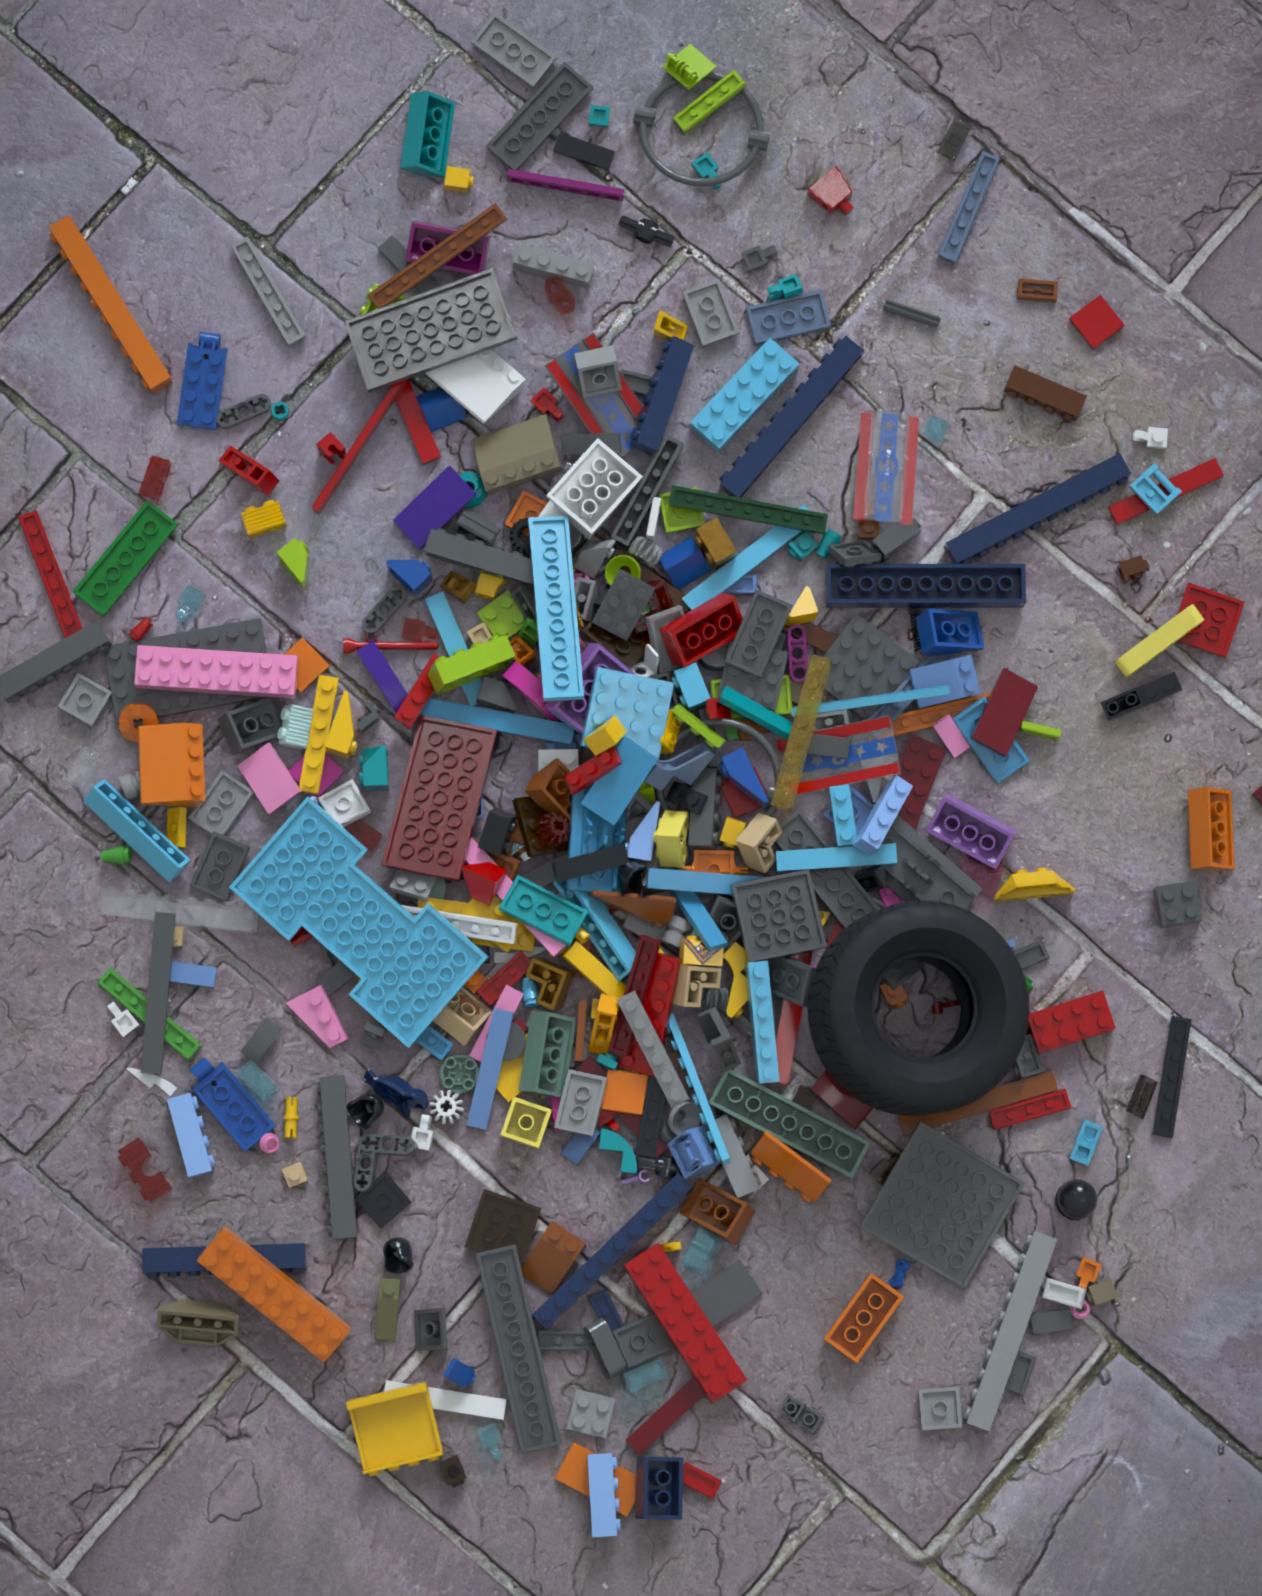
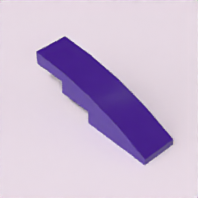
(383, 674)

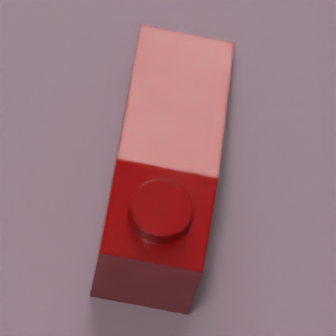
(249, 470)

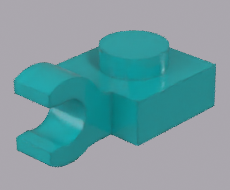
(706, 167)
(786, 286)

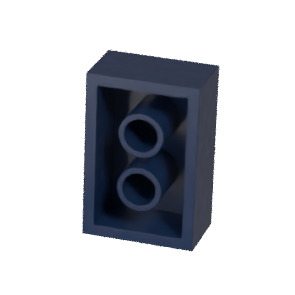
(659, 1487)

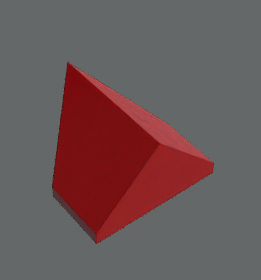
(483, 880)

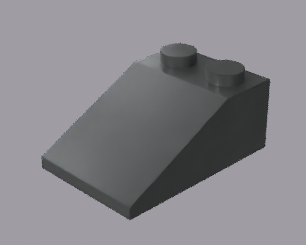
(252, 724)

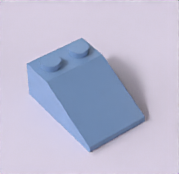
(954, 672)

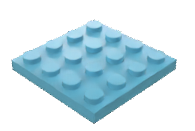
(637, 703)

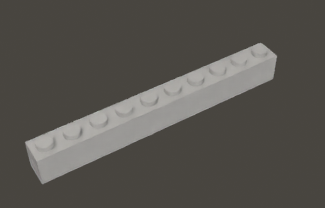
(1010, 1331)

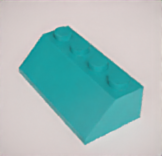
(427, 134)

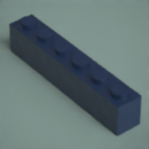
(661, 395)

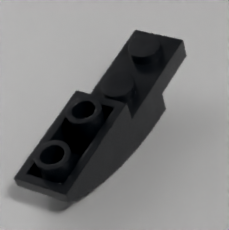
(1141, 696)

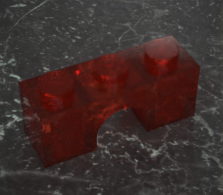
(152, 1186)

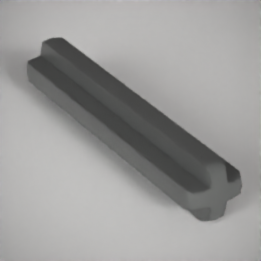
(912, 313)

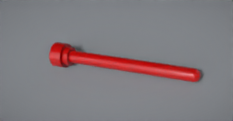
(350, 645)

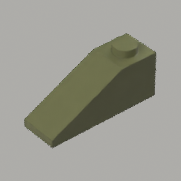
(387, 1309)

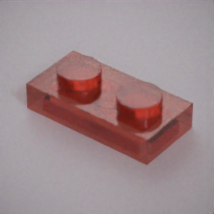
(364, 833)

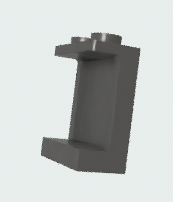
(721, 1041)

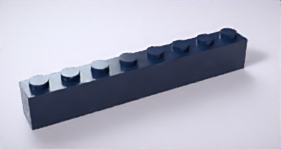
(184, 1259)

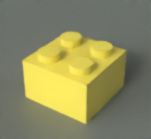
(526, 1123)

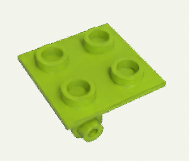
(688, 66)

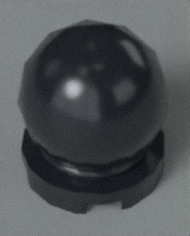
(1076, 1199)

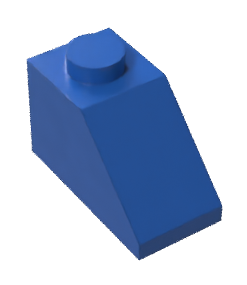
(460, 1373)

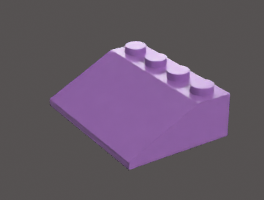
(574, 711)

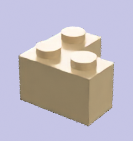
(757, 840)
(691, 982)

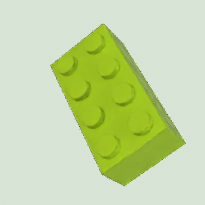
(471, 664)

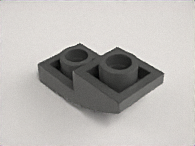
(261, 1040)
(801, 1414)

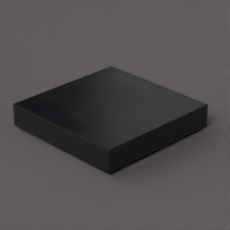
(384, 1200)

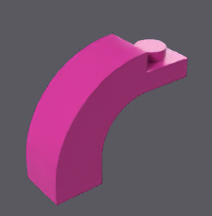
(528, 685)

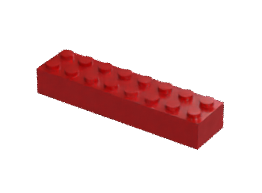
(684, 1323)

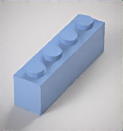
(882, 815)
(190, 1135)
(602, 1495)

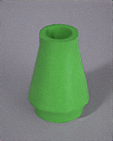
(117, 855)

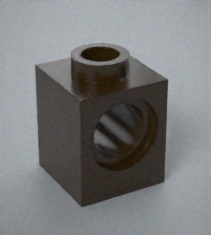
(446, 1464)

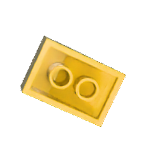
(341, 737)

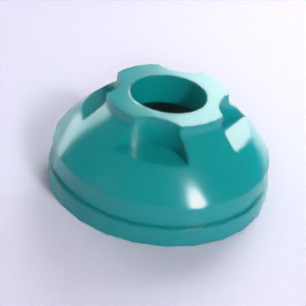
(479, 488)

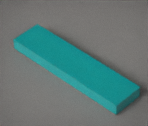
(755, 712)

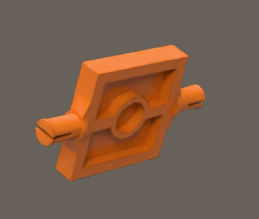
(715, 862)

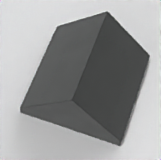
(430, 1329)

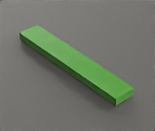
(137, 1004)

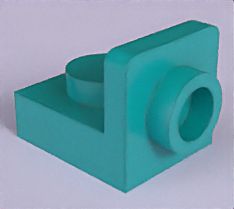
(802, 547)

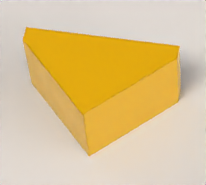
(667, 326)
(804, 609)
(605, 736)

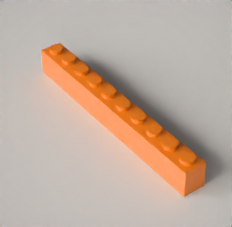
(110, 304)

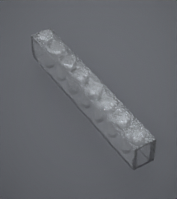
(188, 911)

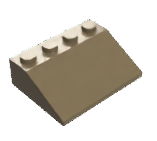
(517, 454)

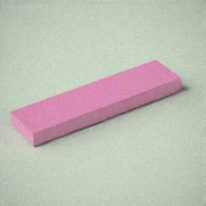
(507, 1001)

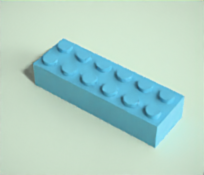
(744, 395)

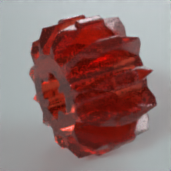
(554, 828)

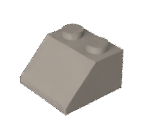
(598, 371)

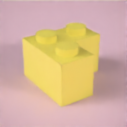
(672, 838)

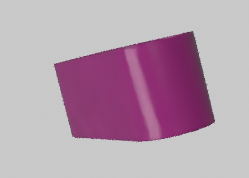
(797, 643)

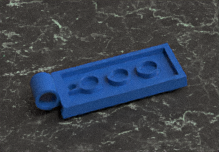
(202, 383)
(231, 1104)

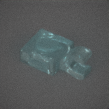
(190, 600)
(490, 1437)

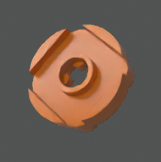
(132, 712)

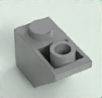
(593, 557)

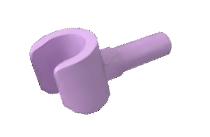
(636, 1178)

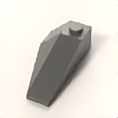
(725, 917)

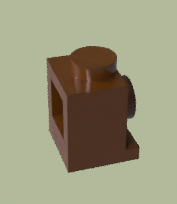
(1132, 568)

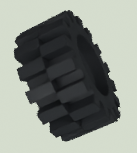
(514, 536)

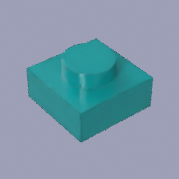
(599, 116)
(607, 1061)

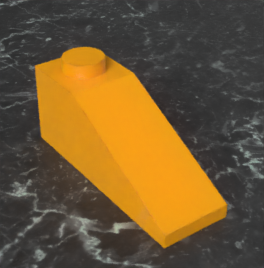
(603, 1024)

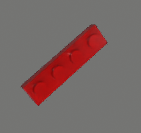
(416, 697)

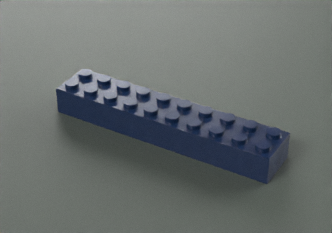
(926, 586)

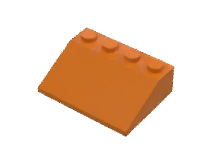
(171, 764)
(790, 1167)

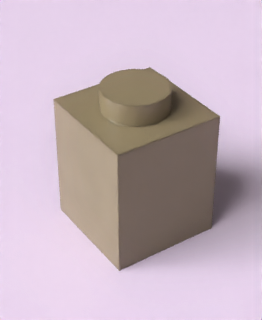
(1101, 1292)

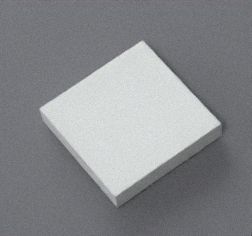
(653, 519)
(345, 803)

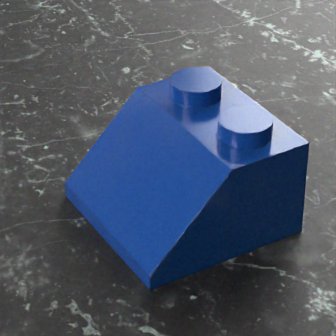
(411, 574)

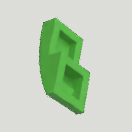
(529, 632)

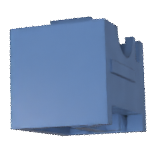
(693, 1152)

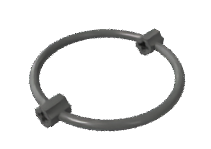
(757, 139)
(740, 726)

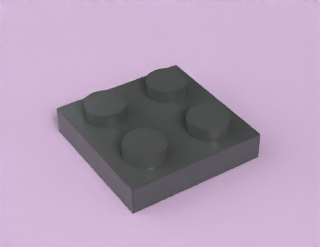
(854, 553)

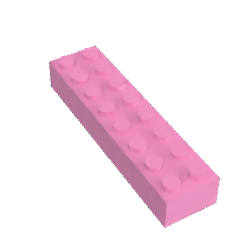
(216, 671)

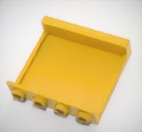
(395, 1428)

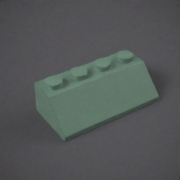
(547, 1053)

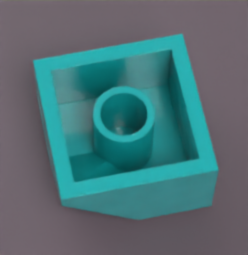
(375, 769)

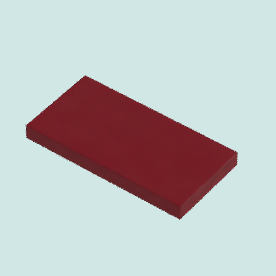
(1004, 712)

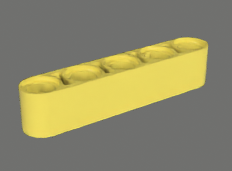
(1159, 640)

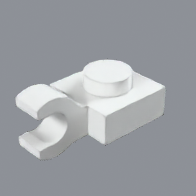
(1154, 437)
(124, 1020)
(423, 1135)

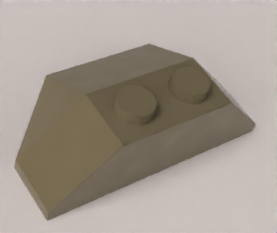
(198, 1322)

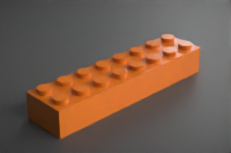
(274, 1293)

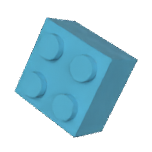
(690, 687)

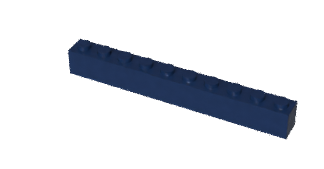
(791, 418)
(1037, 510)
(612, 1251)

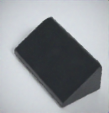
(871, 878)

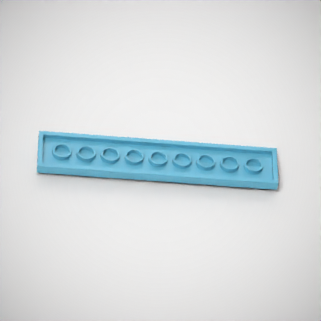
(555, 608)

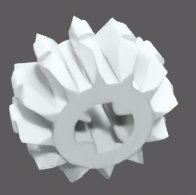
(442, 1101)

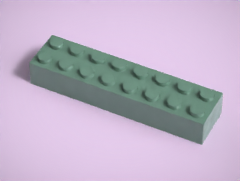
(789, 1123)

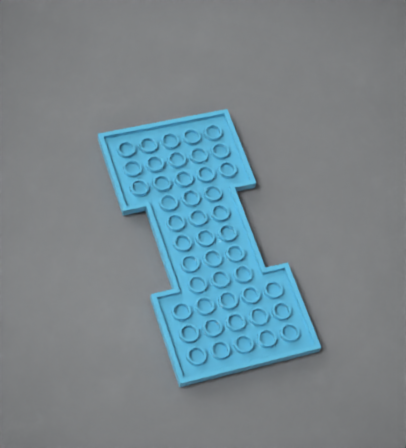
(404, 961)

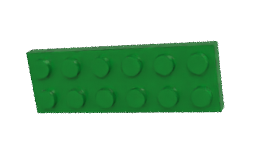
(125, 558)

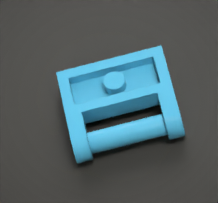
(1151, 493)

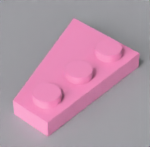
(319, 1014)

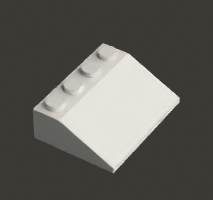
(479, 383)
(594, 488)

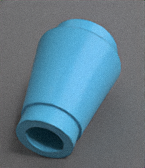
(530, 992)

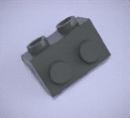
(1028, 1060)

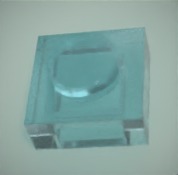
(936, 428)

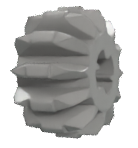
(645, 551)

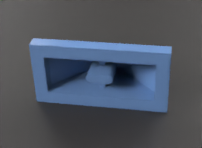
(579, 1146)

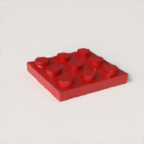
(1220, 621)

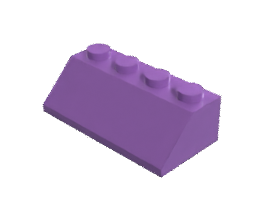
(971, 831)

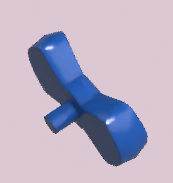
(897, 1279)

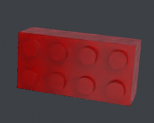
(702, 630)
(1070, 1022)

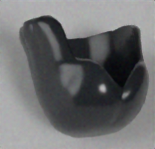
(631, 876)
(359, 1113)
(404, 1261)

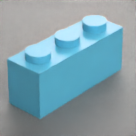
(842, 815)

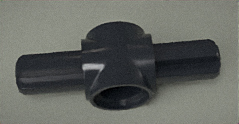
(646, 231)
(663, 1165)

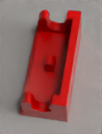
(329, 446)

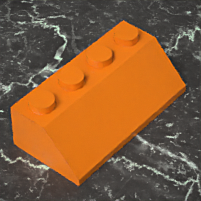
(1211, 829)

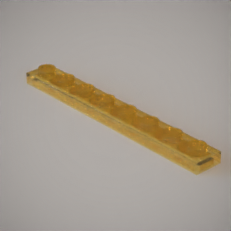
(801, 732)

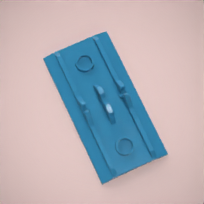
(589, 835)

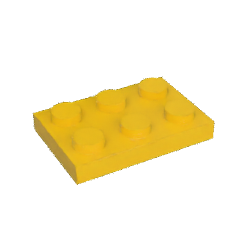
(478, 909)

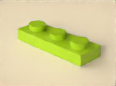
(698, 726)

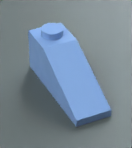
(642, 841)

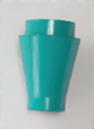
(830, 537)

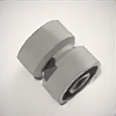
(130, 785)
(678, 929)

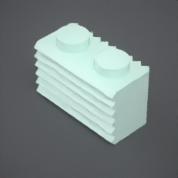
(295, 726)

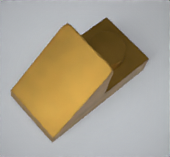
(458, 586)

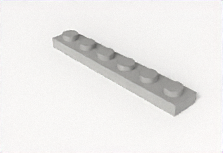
(268, 291)
(653, 1048)

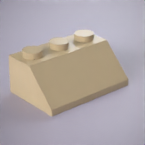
(460, 1020)

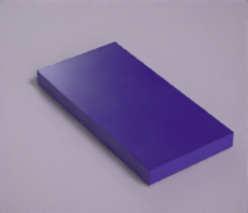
(435, 506)

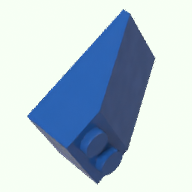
(949, 631)
(742, 776)

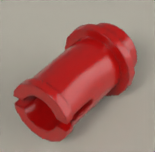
(140, 630)

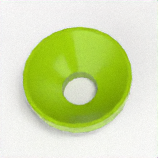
(616, 563)

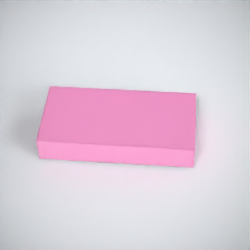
(951, 735)

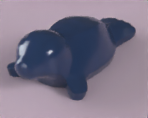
(397, 1092)

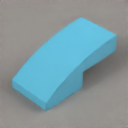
(1086, 1142)

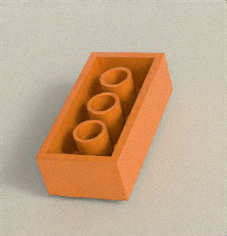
(863, 1318)

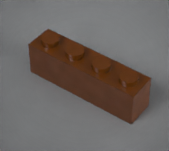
(1045, 393)

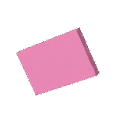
(269, 778)

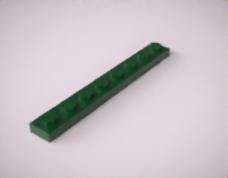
(748, 509)

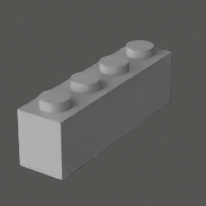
(553, 266)
(738, 1171)

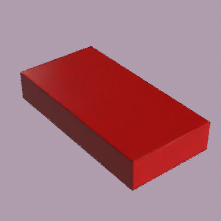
(700, 1480)

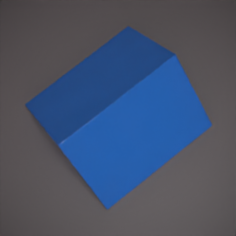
(440, 409)
(684, 563)

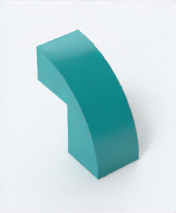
(613, 1142)

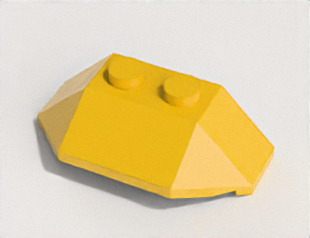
(1033, 885)

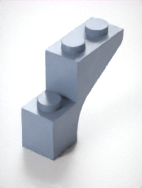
(684, 766)

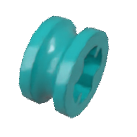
(280, 417)

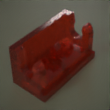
(155, 478)

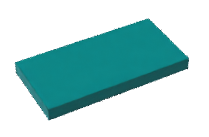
(543, 910)

